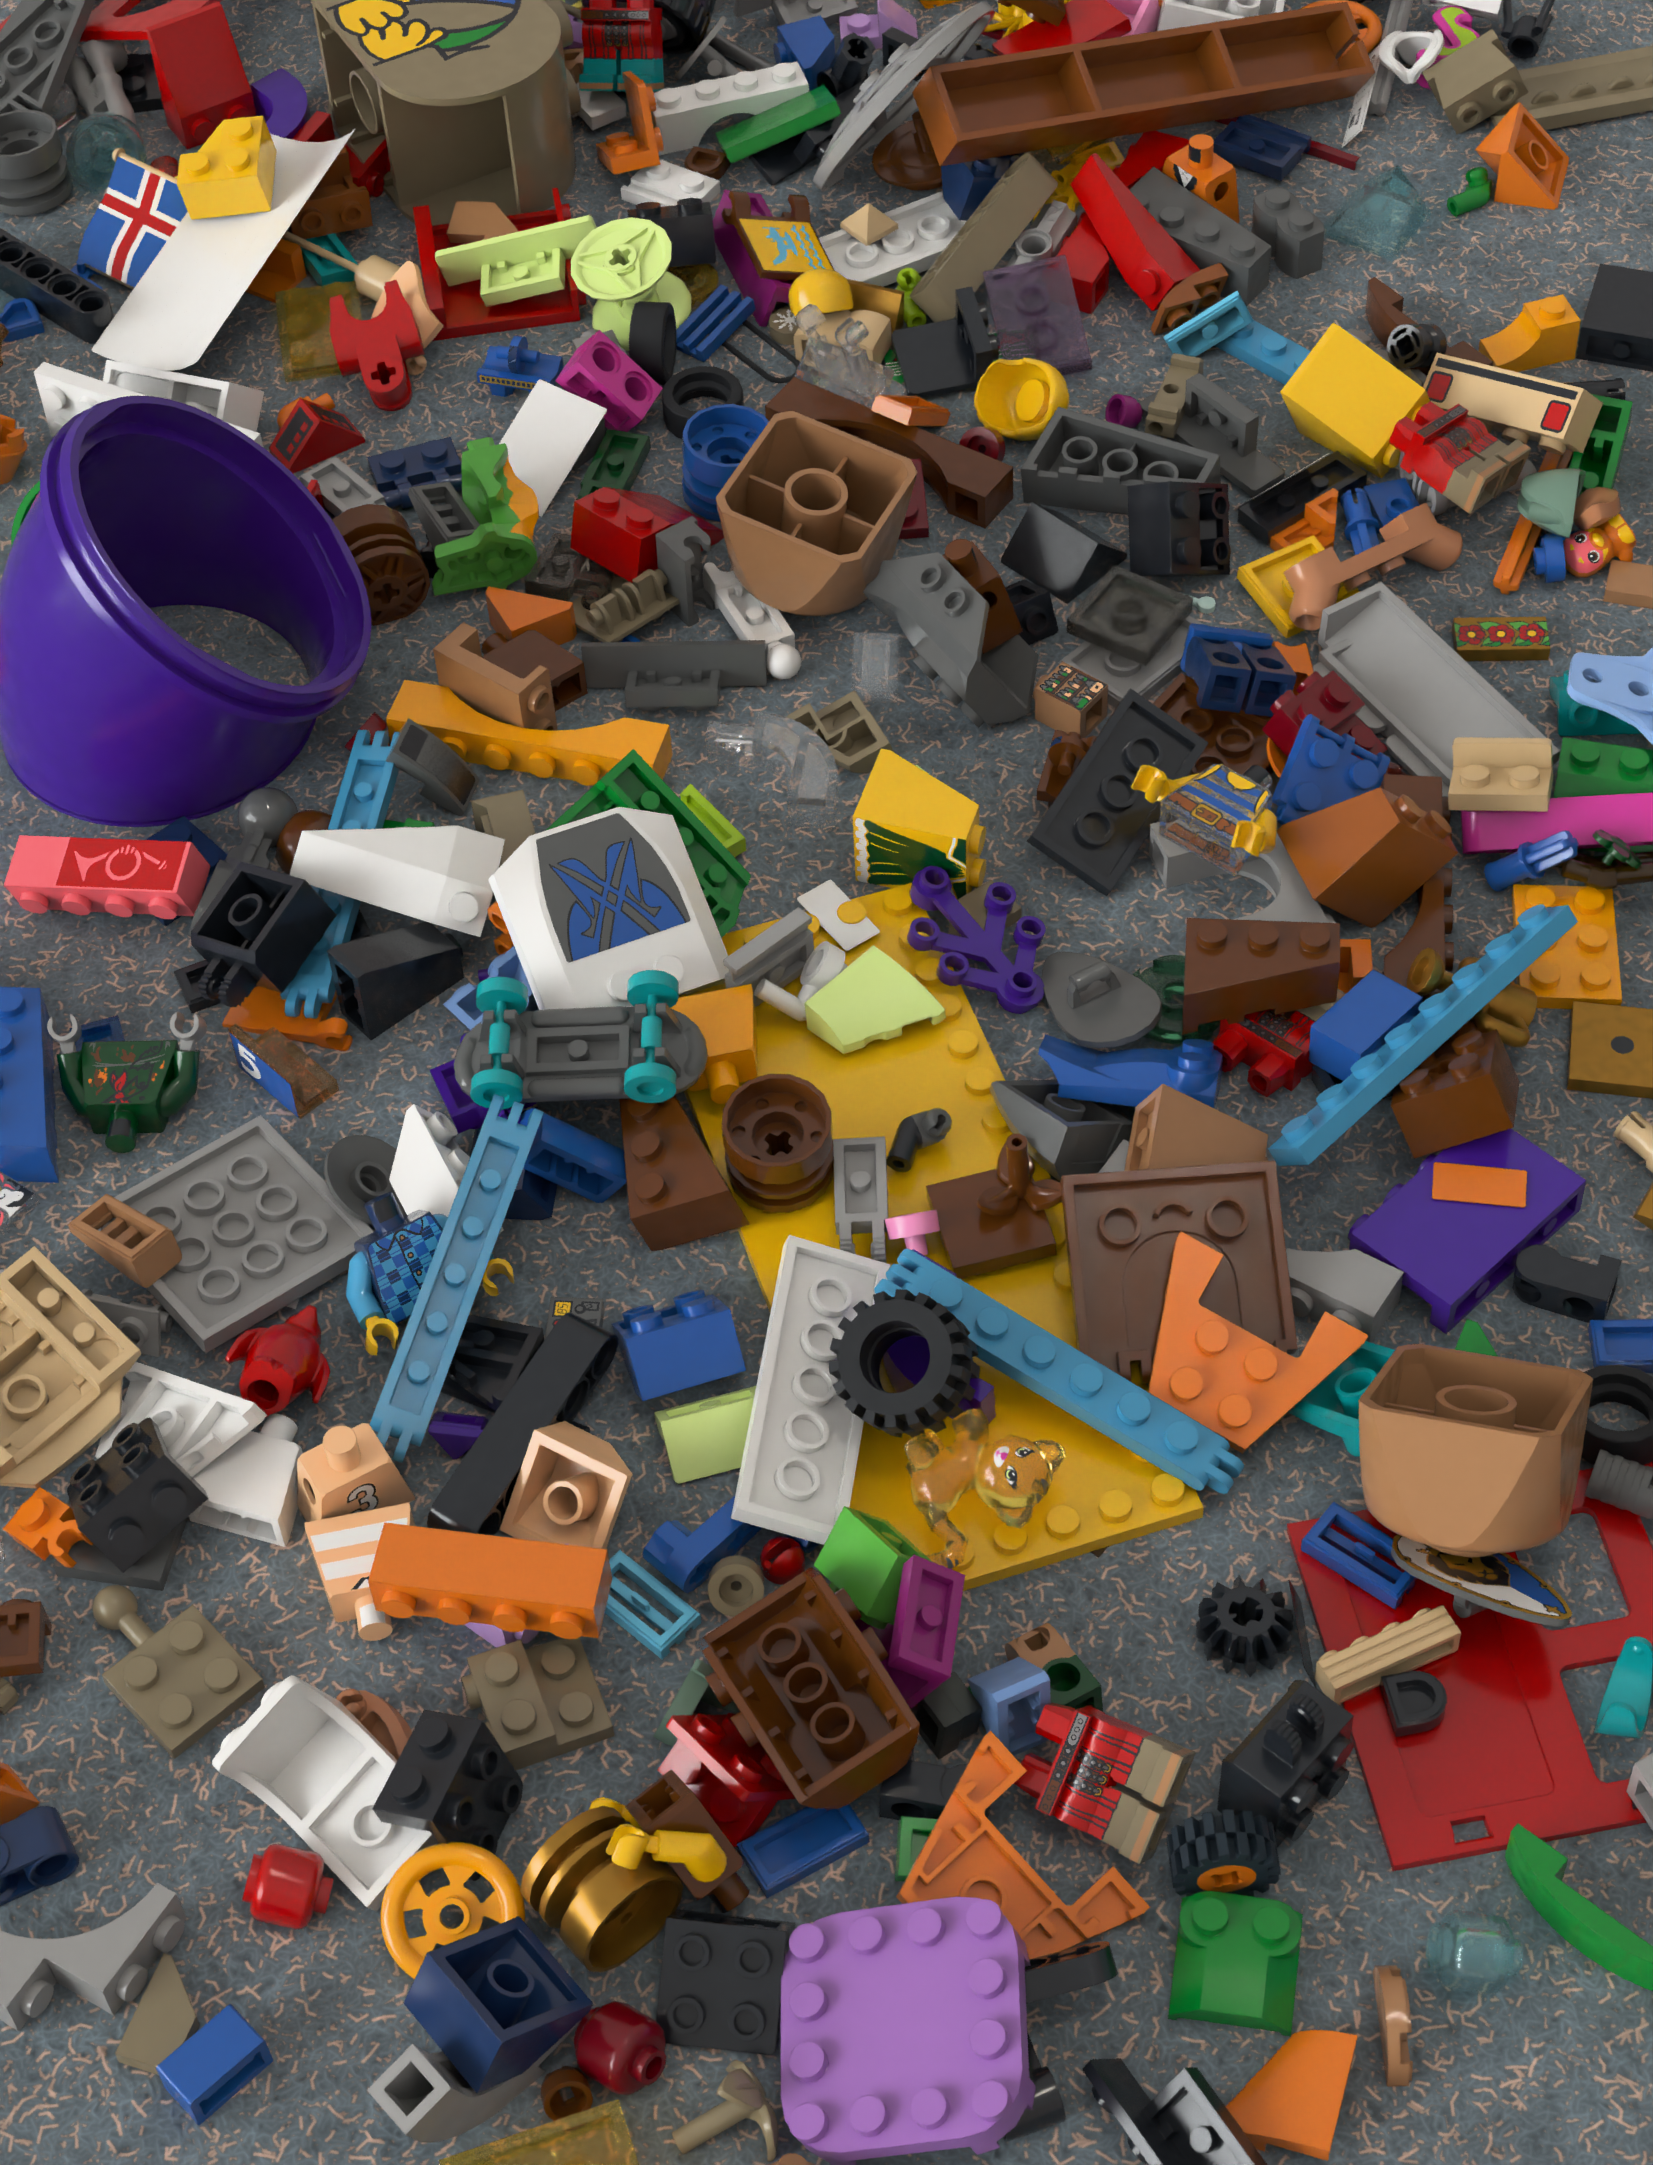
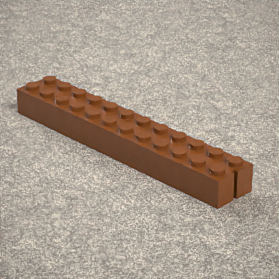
(1140, 83)

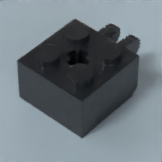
(257, 933)
(1289, 1761)

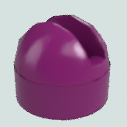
(1124, 411)

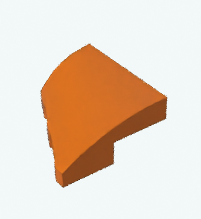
(1298, 2094)

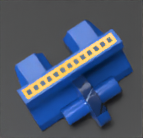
(517, 368)

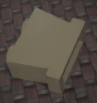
(1475, 82)

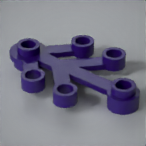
(1015, 985)

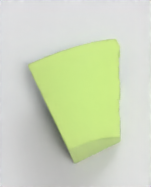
(869, 1003)

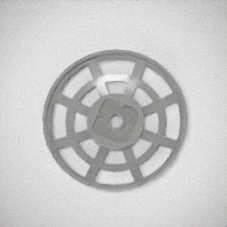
(880, 90)

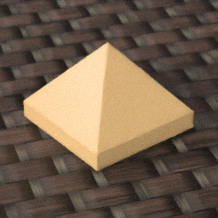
(868, 224)

